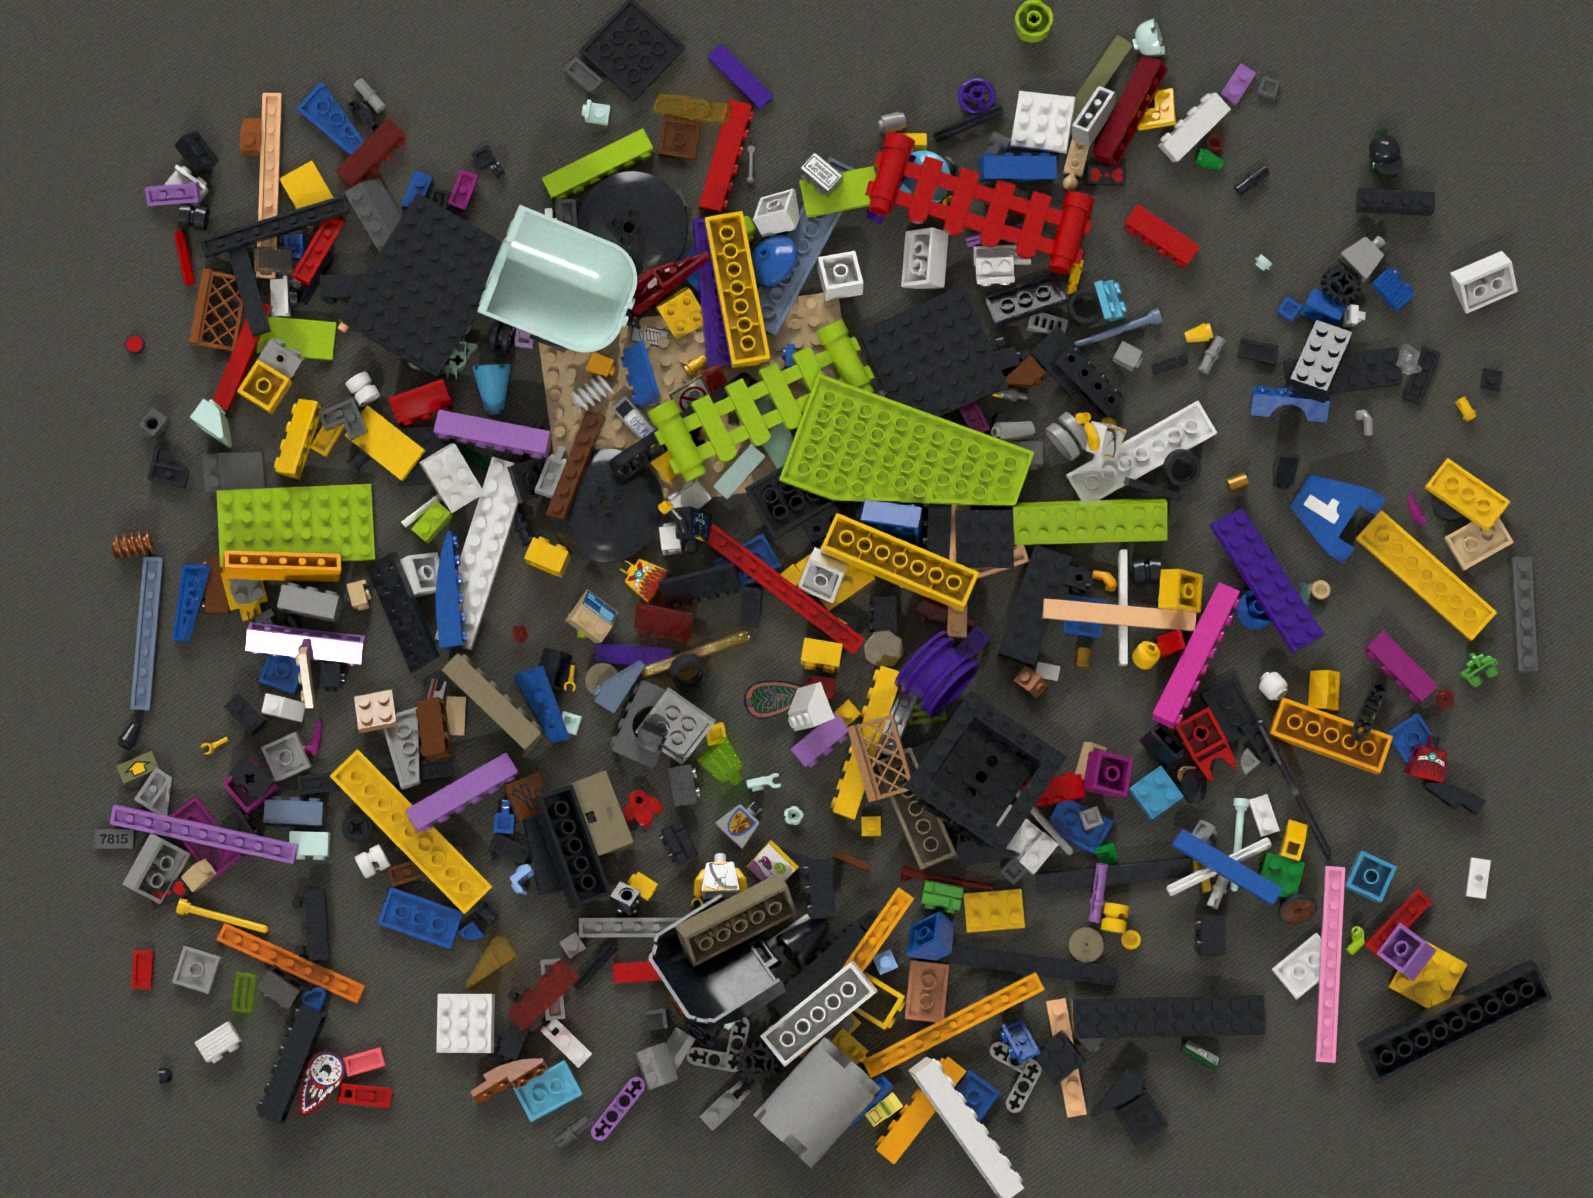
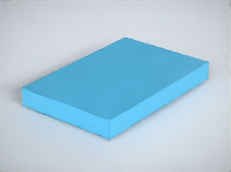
(548, 1091)

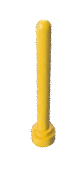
(185, 907)

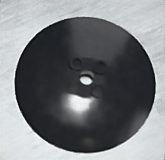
(647, 203)
(622, 528)

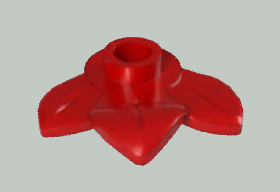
(641, 811)

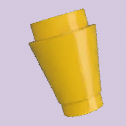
(1199, 334)

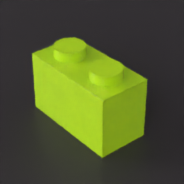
(432, 522)

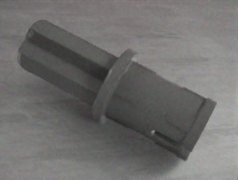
(573, 1132)

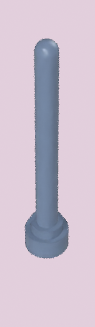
(1153, 317)

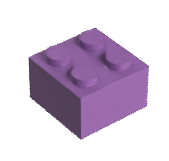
(1406, 952)

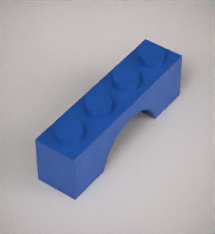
(1266, 400)

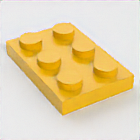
(994, 910)

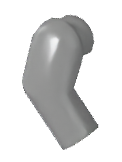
(1367, 420)

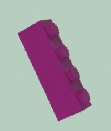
(1400, 667)

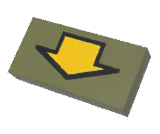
(137, 767)

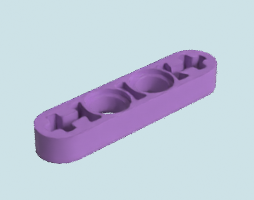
(620, 1110)

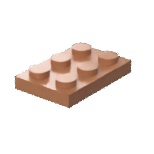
(926, 991)

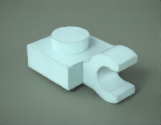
(757, 783)

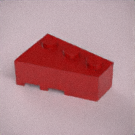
(1061, 789)

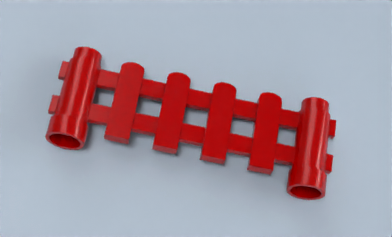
(1071, 221)

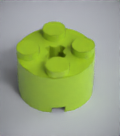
(1031, 31)

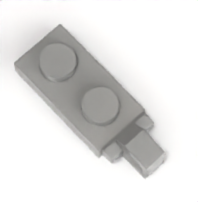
(551, 473)

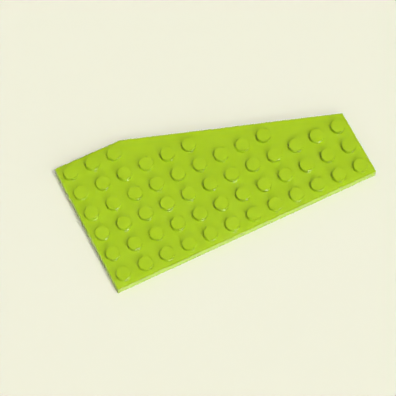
(885, 451)

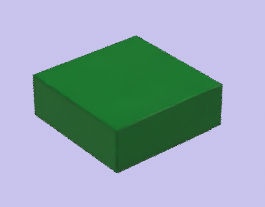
(1106, 854)

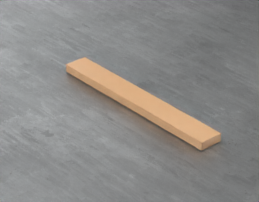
(1118, 615)

